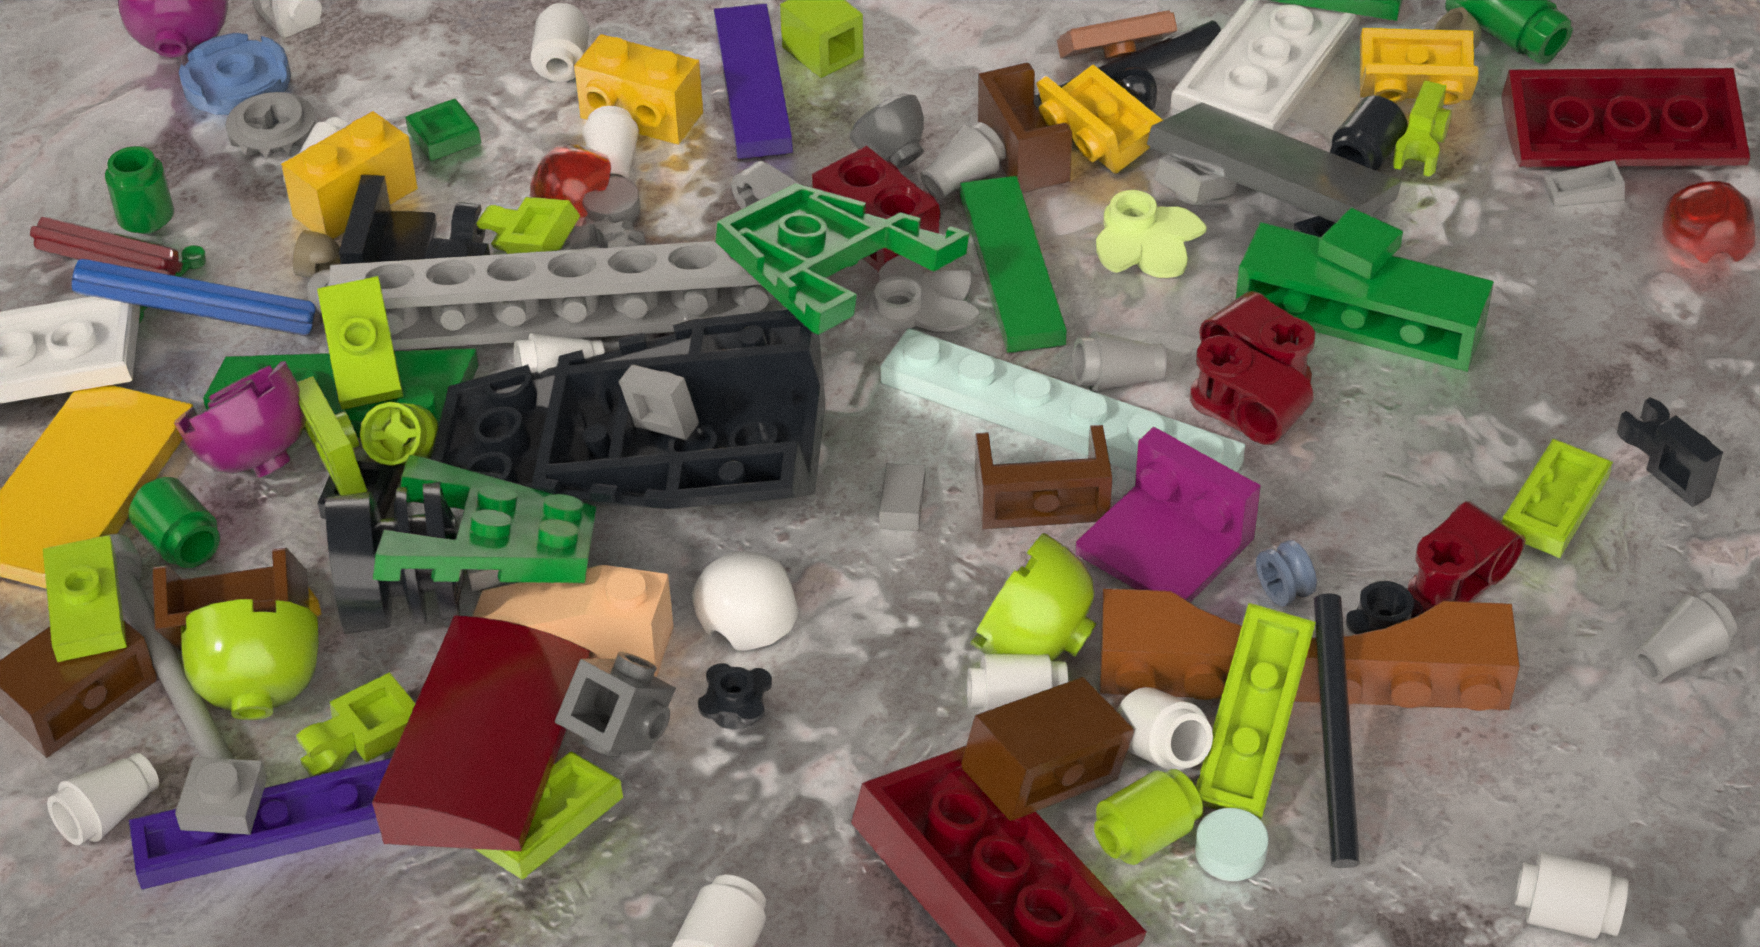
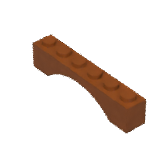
(1439, 659)

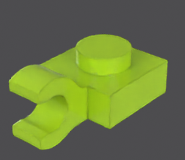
(1426, 127)
(534, 227)
(361, 720)

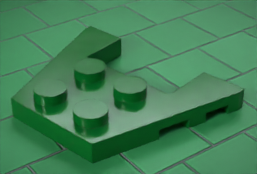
(809, 234)
(502, 528)

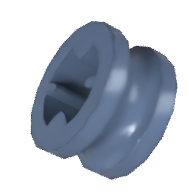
(1286, 573)

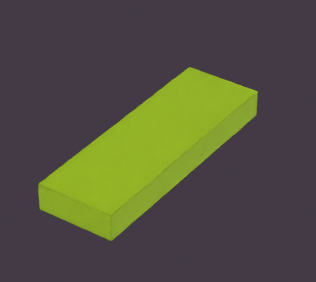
(1254, 710)

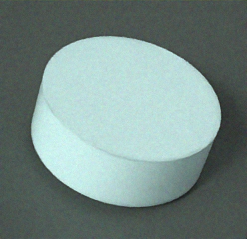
(1231, 844)

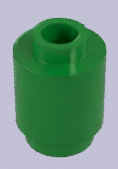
(138, 190)
(174, 522)

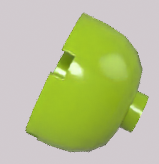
(1041, 606)
(250, 657)

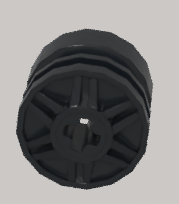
(353, 540)

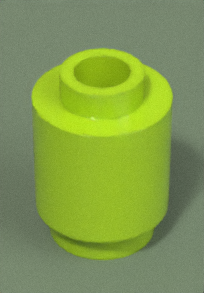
(1147, 815)

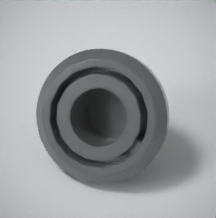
(892, 130)

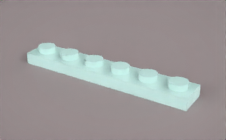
(1036, 402)

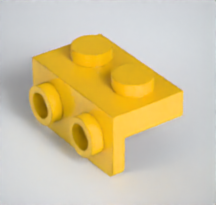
(1401, 59)
(1102, 116)

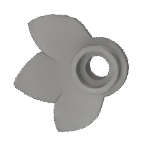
(920, 298)

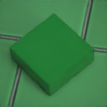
(443, 129)
(1360, 243)

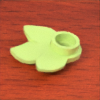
(1146, 235)

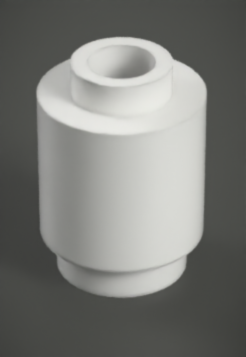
(559, 41)
(1011, 678)
(1166, 729)
(1571, 895)
(724, 915)

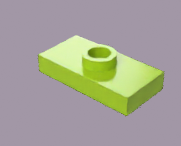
(360, 342)
(332, 438)
(1557, 496)
(84, 598)
(570, 803)

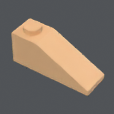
(606, 614)

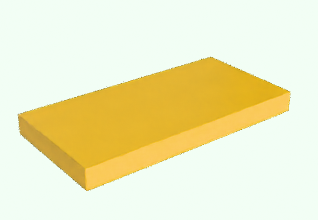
(83, 474)

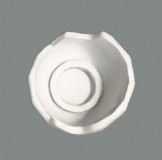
(745, 599)

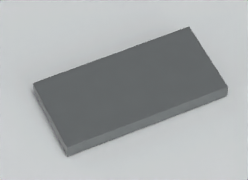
(1272, 162)

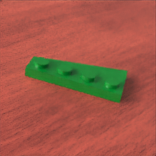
(422, 375)

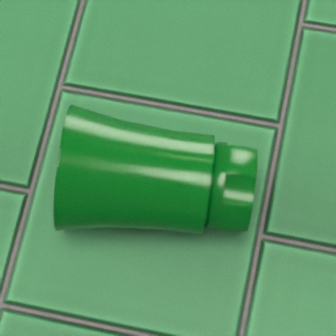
(1522, 25)

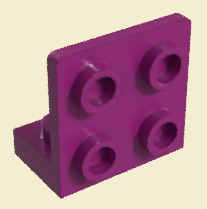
(1176, 522)

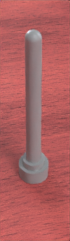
(164, 656)

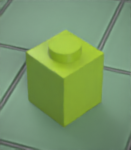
(822, 34)

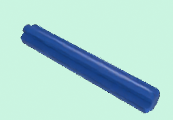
(193, 297)

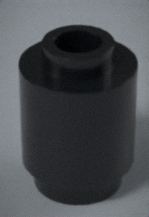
(1370, 132)

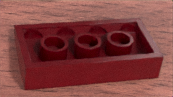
(1624, 117)
(479, 739)
(981, 872)

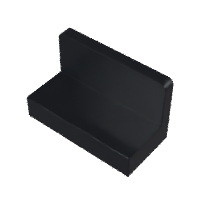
(382, 234)

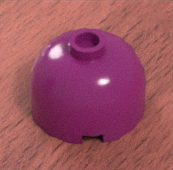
(172, 22)
(247, 423)

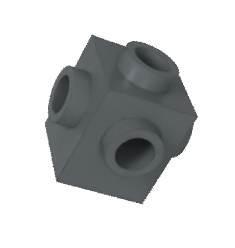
(616, 704)

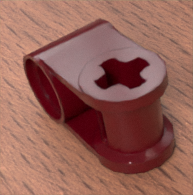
(1264, 329)
(1250, 394)
(1464, 557)

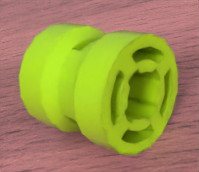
(385, 432)

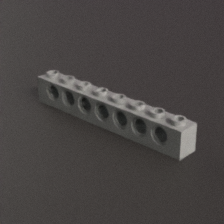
(558, 293)

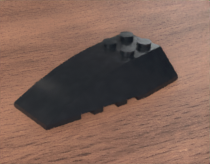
(572, 433)

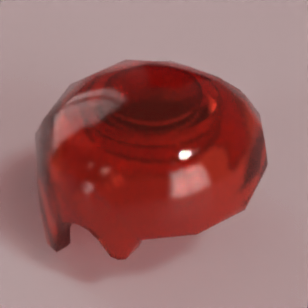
(570, 174)
(1710, 221)

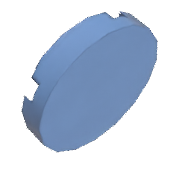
(232, 70)

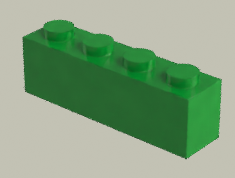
(1400, 309)

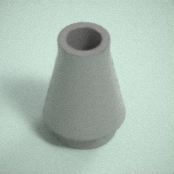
(966, 158)
(1115, 361)
(1688, 635)

